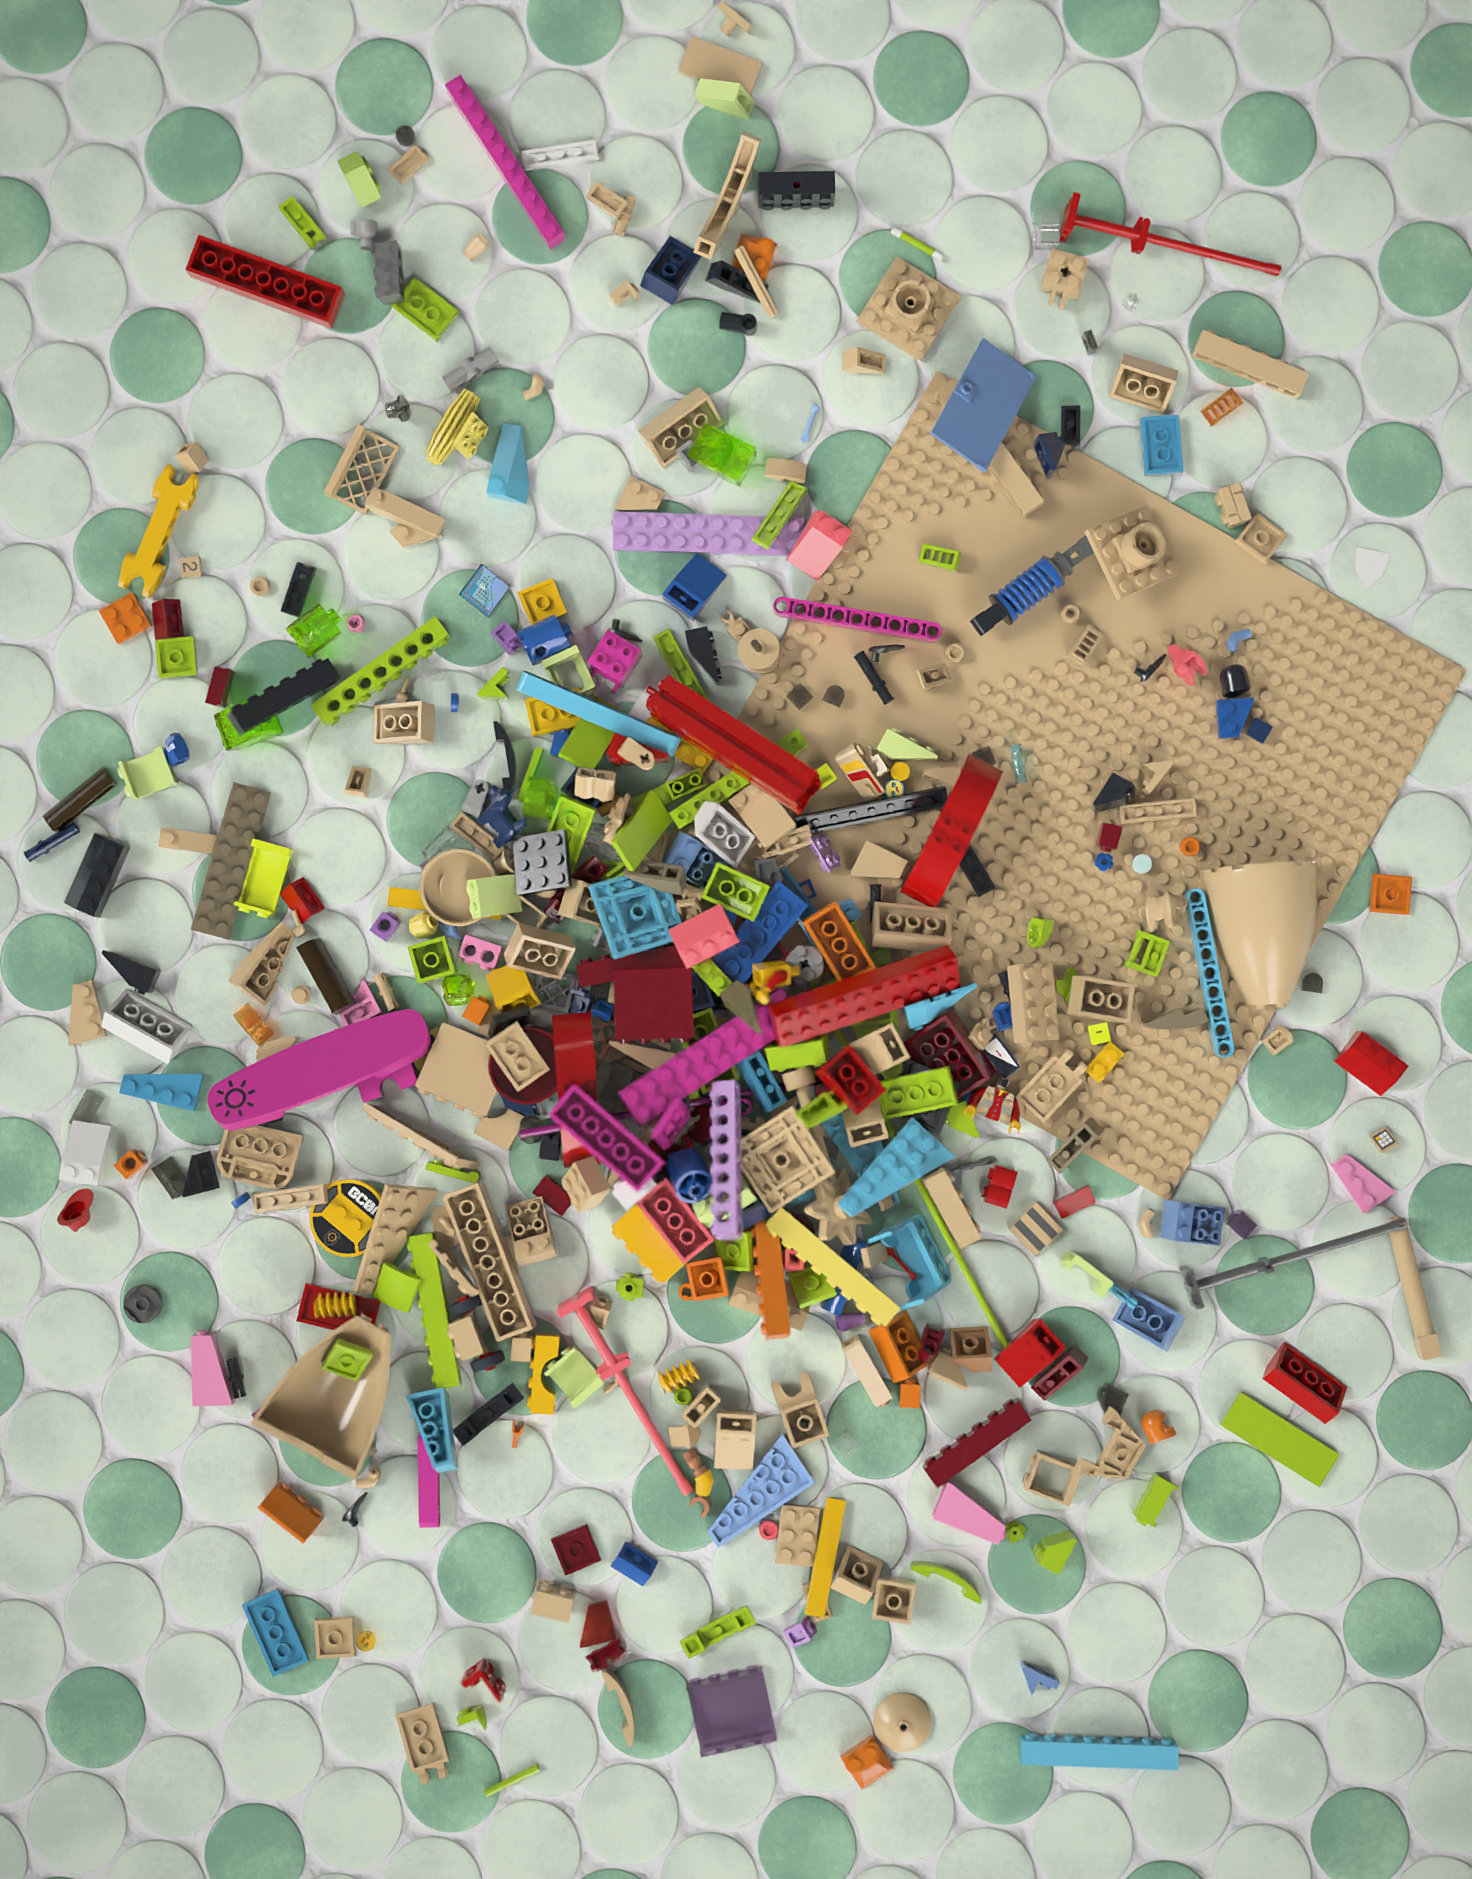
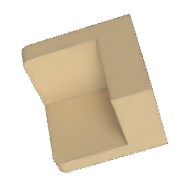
(191, 457)

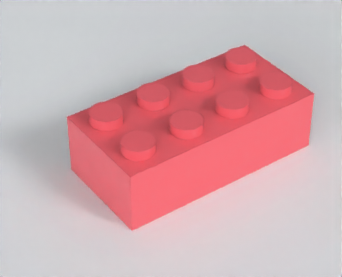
(675, 1221)

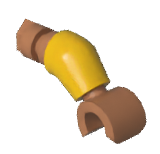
(703, 1478)

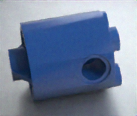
(545, 639)
(689, 1175)

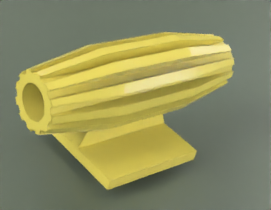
(457, 429)

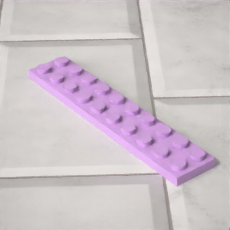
(699, 534)

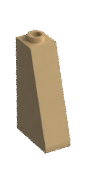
(866, 1371)

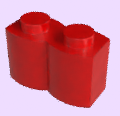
(999, 1186)

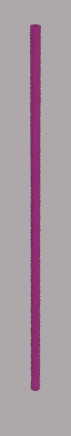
(626, 1115)

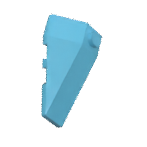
(509, 469)

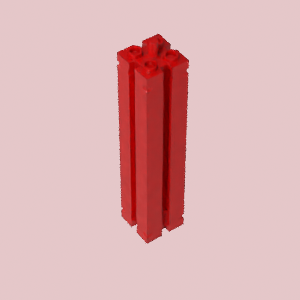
(733, 744)

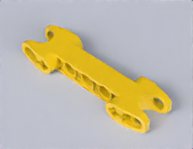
(170, 502)

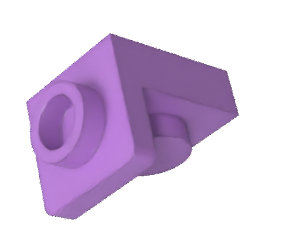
(507, 638)
(800, 1632)

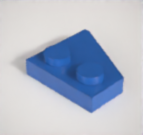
(1232, 716)

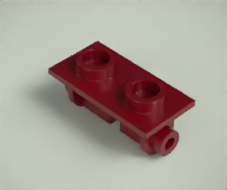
(614, 1650)

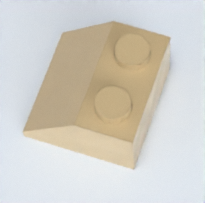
(857, 1575)
(894, 1600)

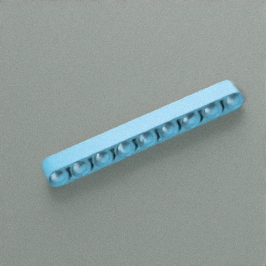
(598, 713)
(1215, 980)

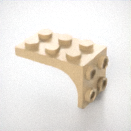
(619, 816)

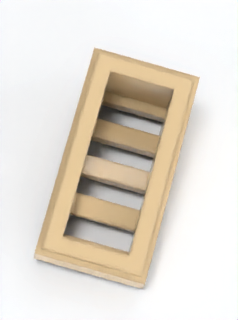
(1076, 657)

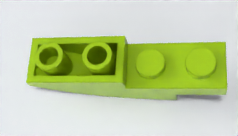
(674, 789)

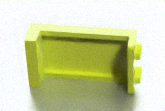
(264, 878)

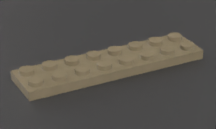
(230, 860)

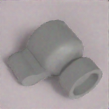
(367, 231)

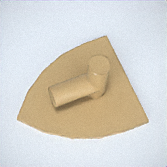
(444, 1228)

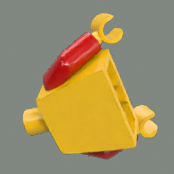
(770, 975)

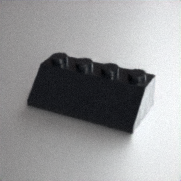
(96, 875)

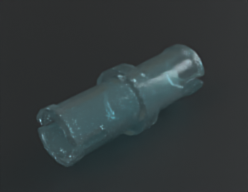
(1018, 764)

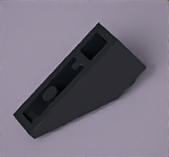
(731, 280)
(135, 974)

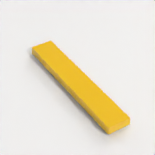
(412, 900)
(825, 1557)

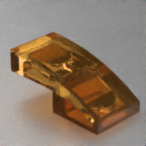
(253, 1024)

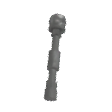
(970, 1165)

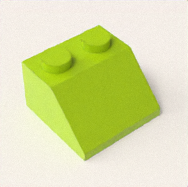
(1054, 1550)

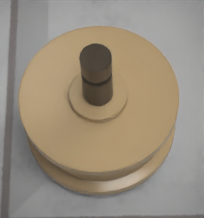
(760, 651)

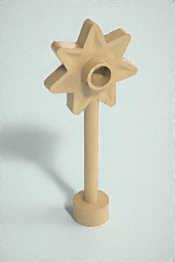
(830, 1190)

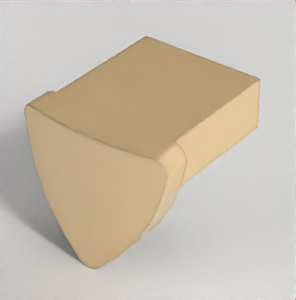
(1277, 1039)
(683, 1436)

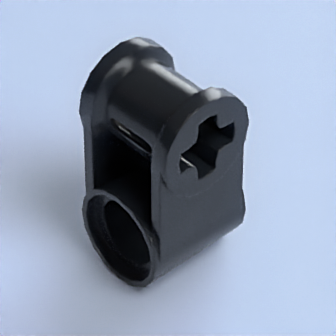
(550, 1146)

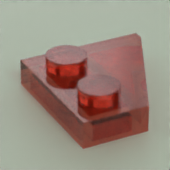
(598, 1625)

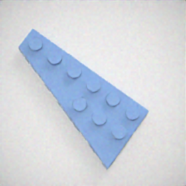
(769, 1486)

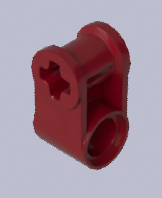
(930, 1340)

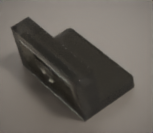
(171, 1177)

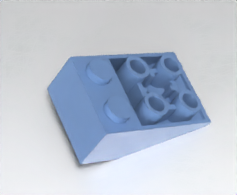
(695, 857)
(1192, 1222)

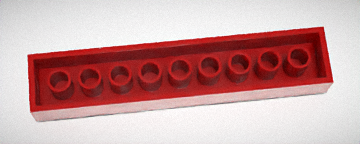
(864, 996)

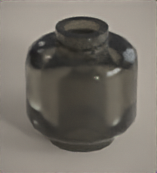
(530, 1122)

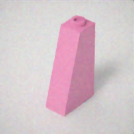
(209, 1372)
(964, 1513)

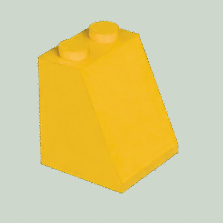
(512, 989)

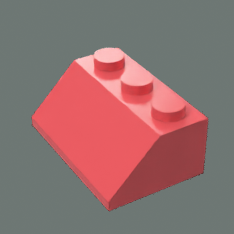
(703, 935)

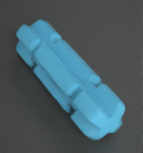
(1123, 1295)

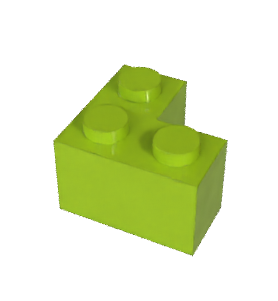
(357, 174)

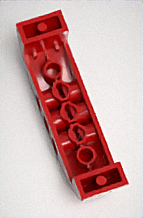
(952, 832)
(574, 1066)

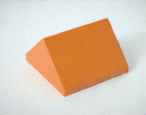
(707, 1278)

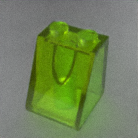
(232, 740)

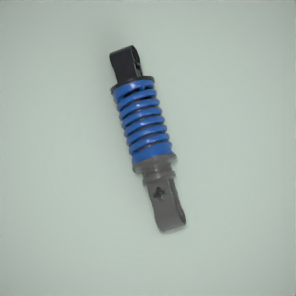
(1031, 587)

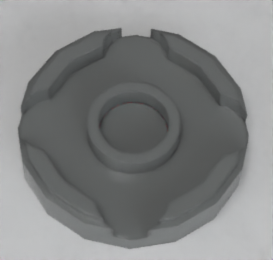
(142, 1303)

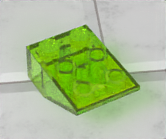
(722, 454)

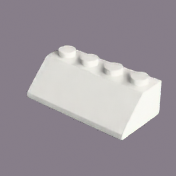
(146, 1026)

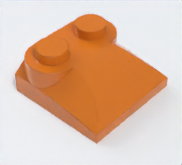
(760, 252)
(866, 1761)

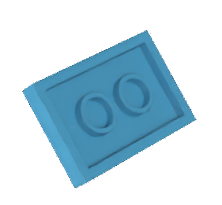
(1161, 445)

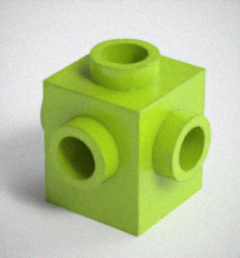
(637, 1284)

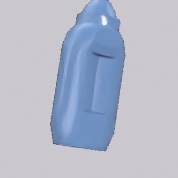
(448, 930)

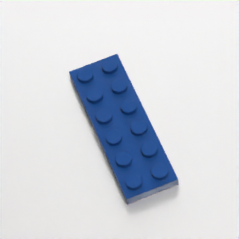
(758, 938)

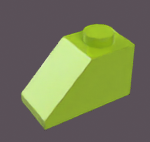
(962, 1123)

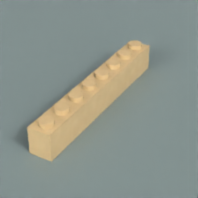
(1005, 468)

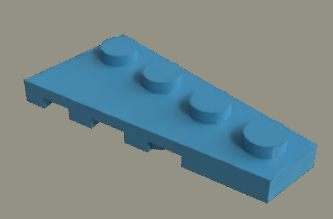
(168, 1089)

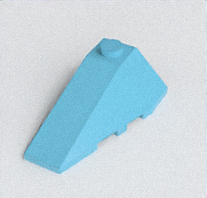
(926, 1010)

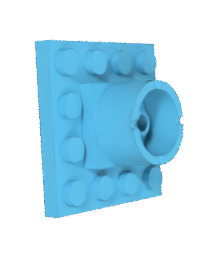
(634, 915)

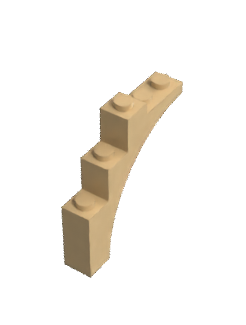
(729, 198)

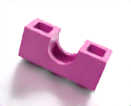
(372, 1087)

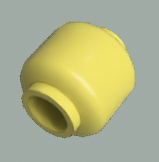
(423, 925)

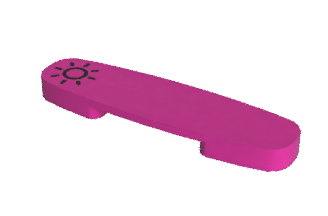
(318, 1068)

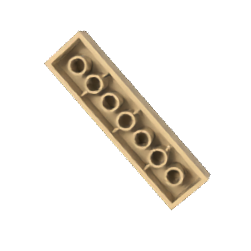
(489, 1261)

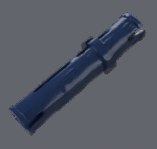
(44, 846)

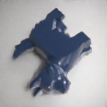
(500, 816)

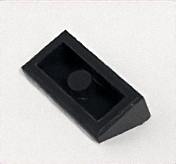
(1070, 424)

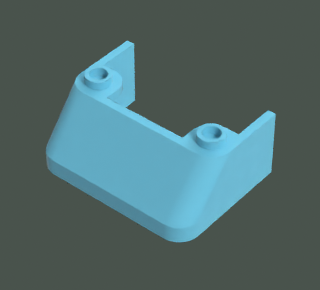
(920, 1255)

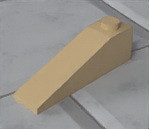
(403, 512)
(187, 841)
(646, 1055)

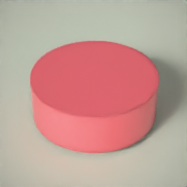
(768, 1529)

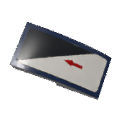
(1001, 1057)

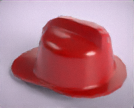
(76, 1210)

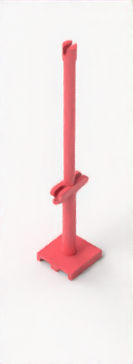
(614, 1365)

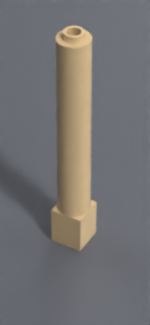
(1424, 1337)

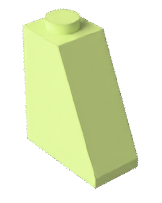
(725, 97)

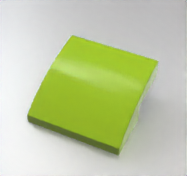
(396, 1287)

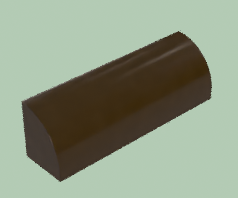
(79, 800)
(326, 975)

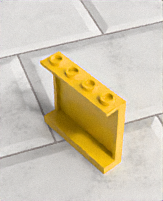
(647, 1244)

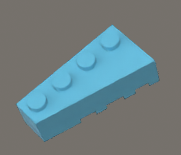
(435, 1426)

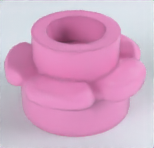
(355, 618)

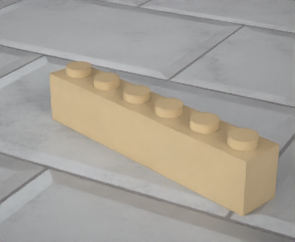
(1250, 364)

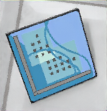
(484, 590)

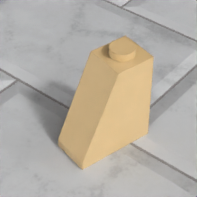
(878, 863)

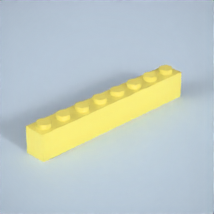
(833, 1266)

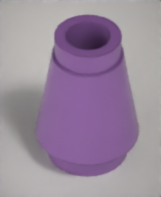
(849, 1321)

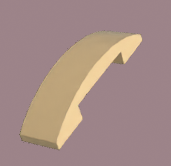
(613, 1682)

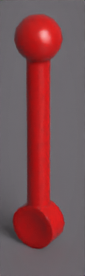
(891, 1252)

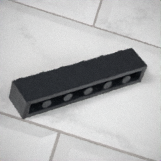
(284, 696)

